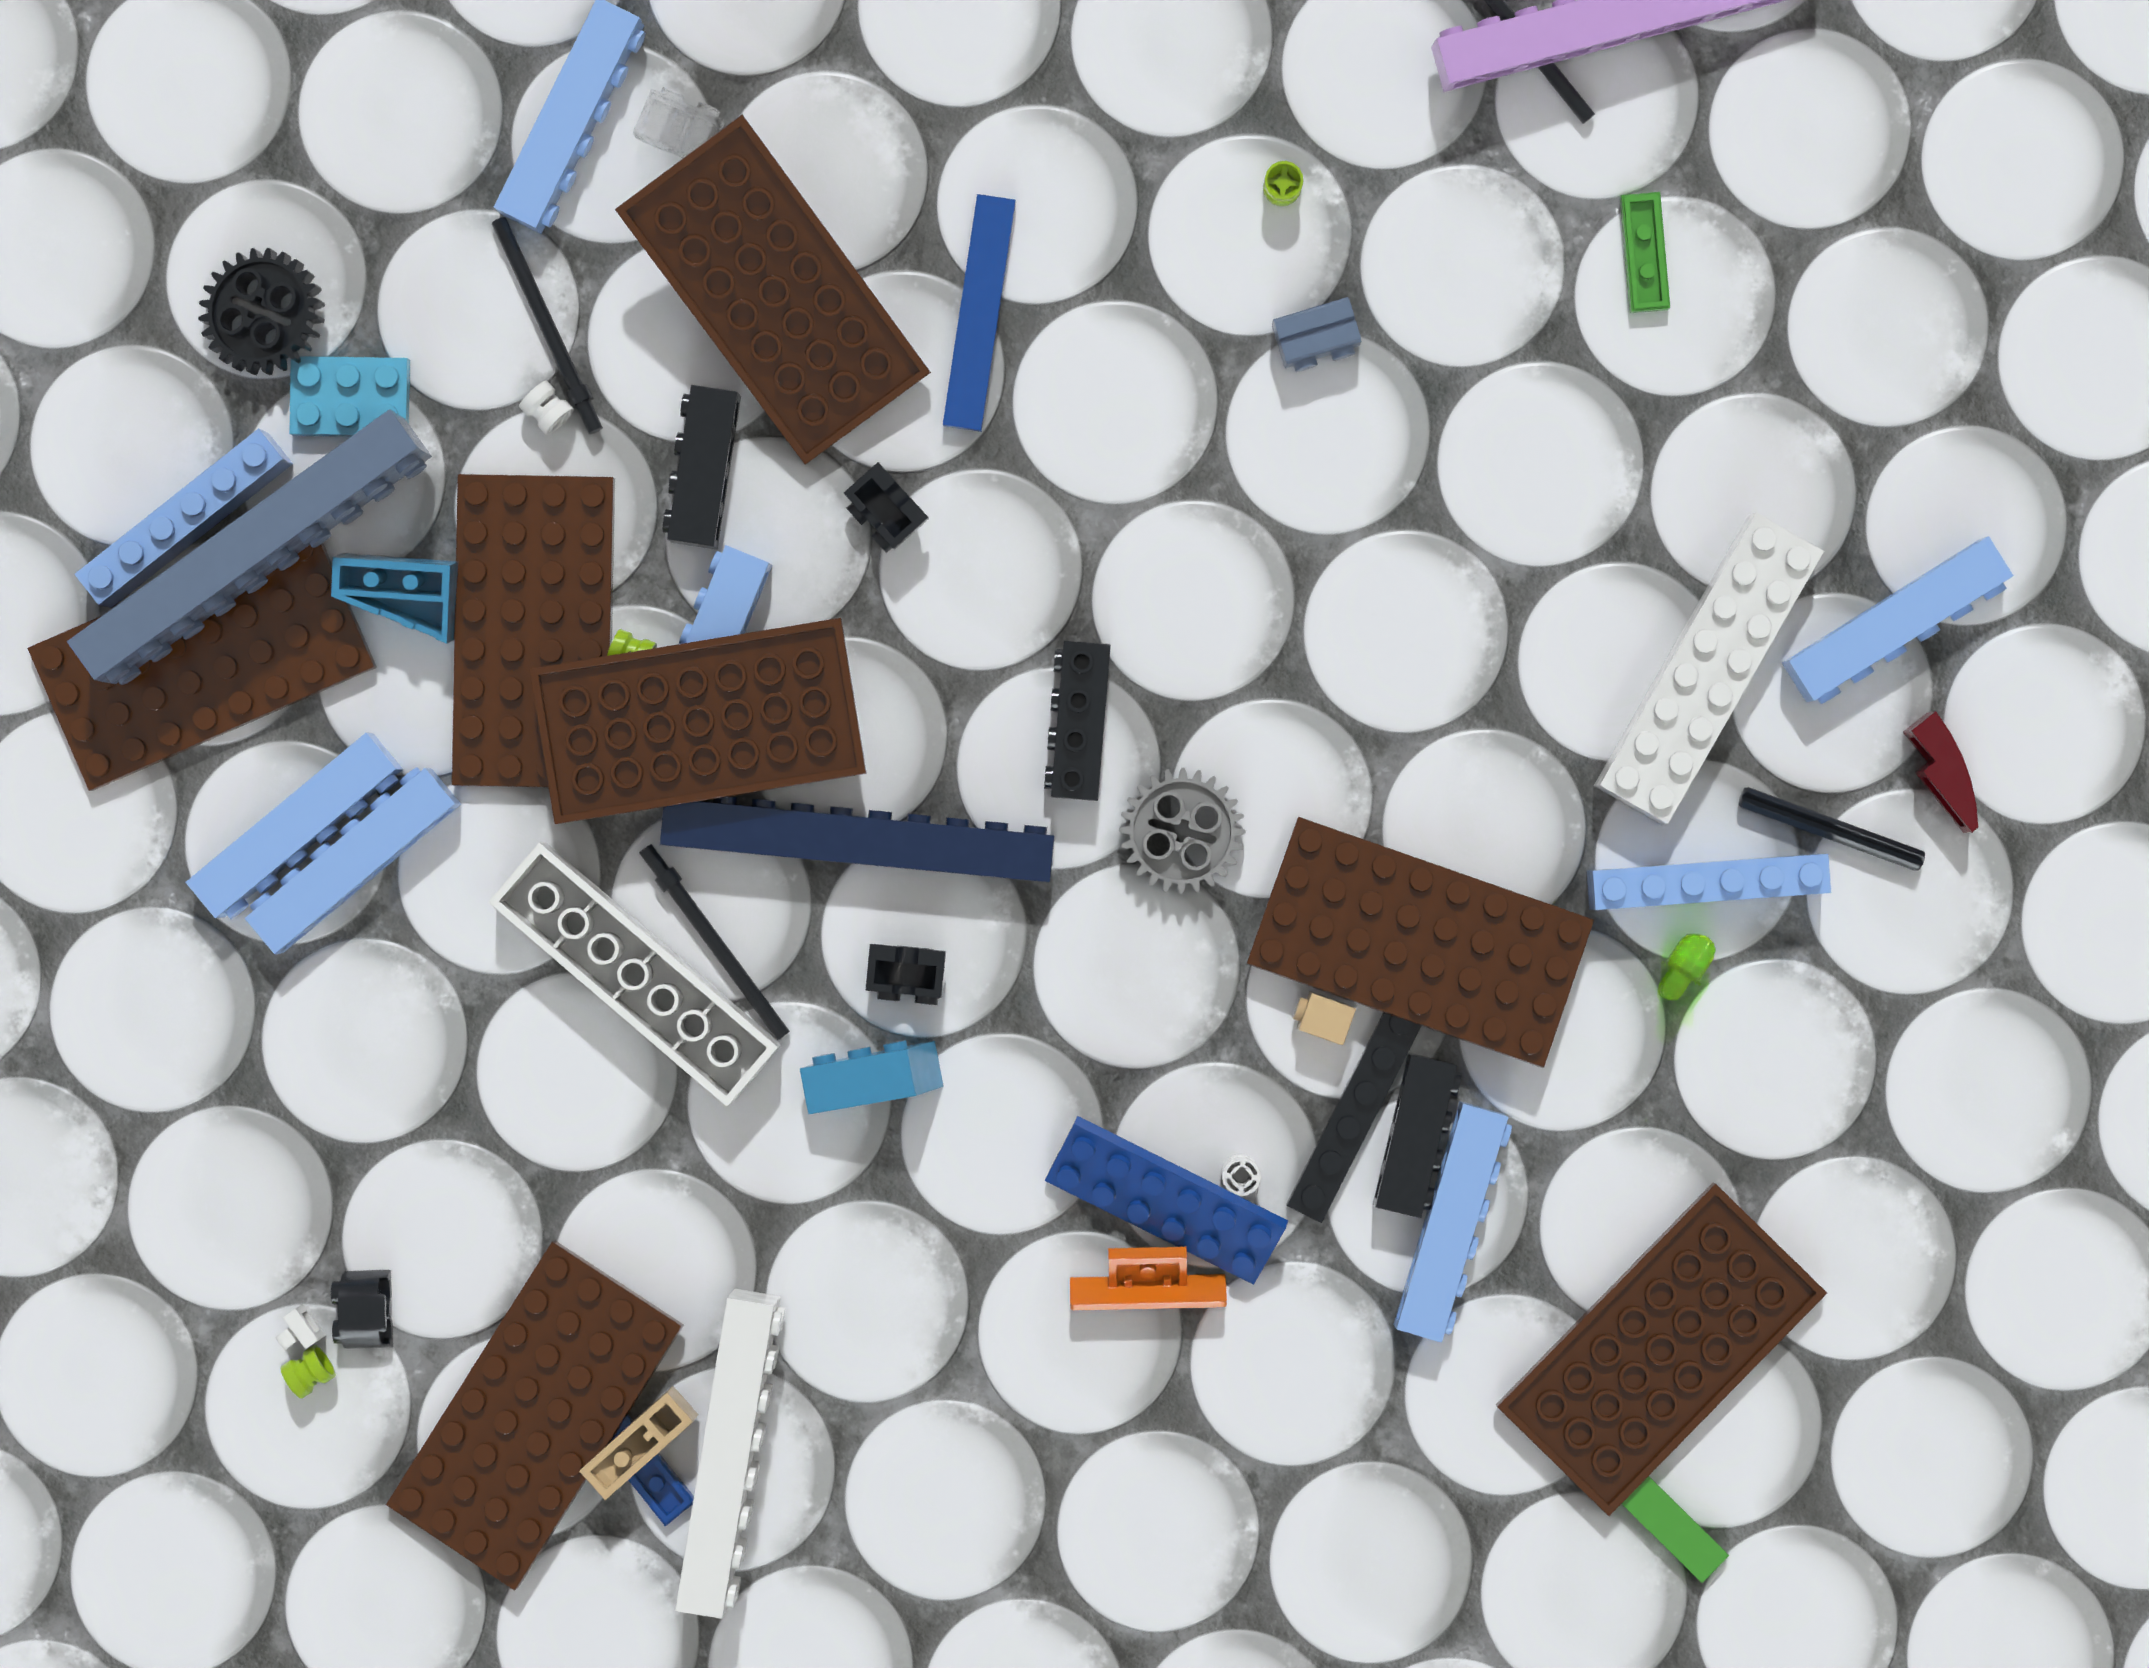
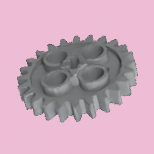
(1191, 796)

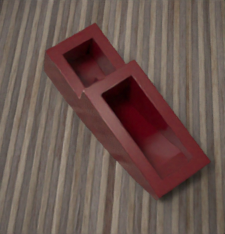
(1945, 770)

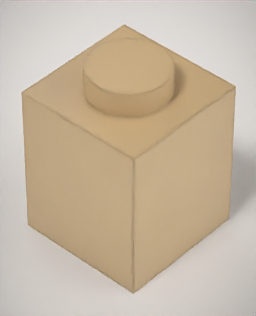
(1324, 1017)

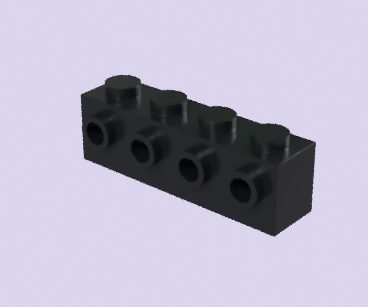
(1079, 720)

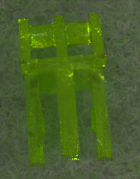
(1686, 965)

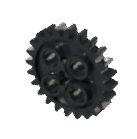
(247, 343)

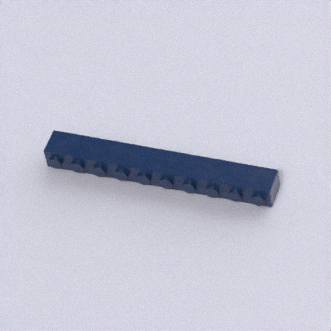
(860, 839)

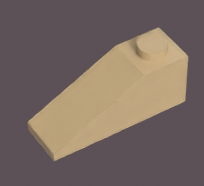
(639, 1442)

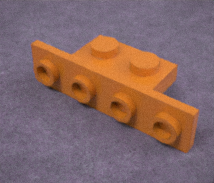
(1148, 1281)

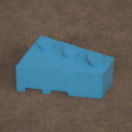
(402, 589)
(870, 1077)

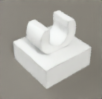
(301, 1328)

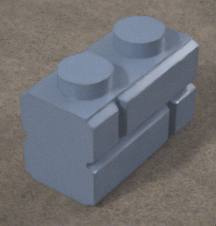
(1316, 334)

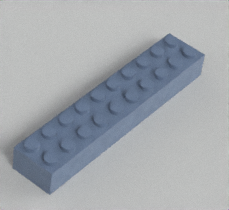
(250, 549)

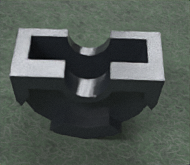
(885, 506)
(906, 971)
(363, 1309)

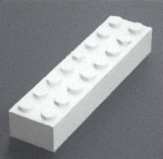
(1708, 668)
(635, 973)
(728, 1452)

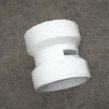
(546, 407)
(1241, 1169)

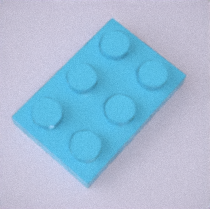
(345, 393)

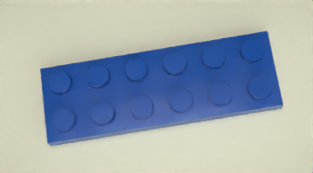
(1166, 1200)

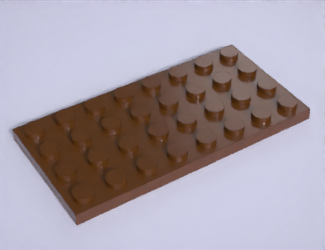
(772, 289)
(527, 597)
(239, 668)
(698, 721)
(1420, 942)
(1661, 1349)
(534, 1414)

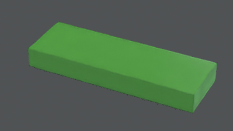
(1644, 252)
(1675, 1529)

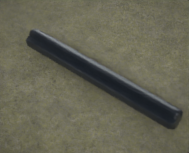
(1831, 829)

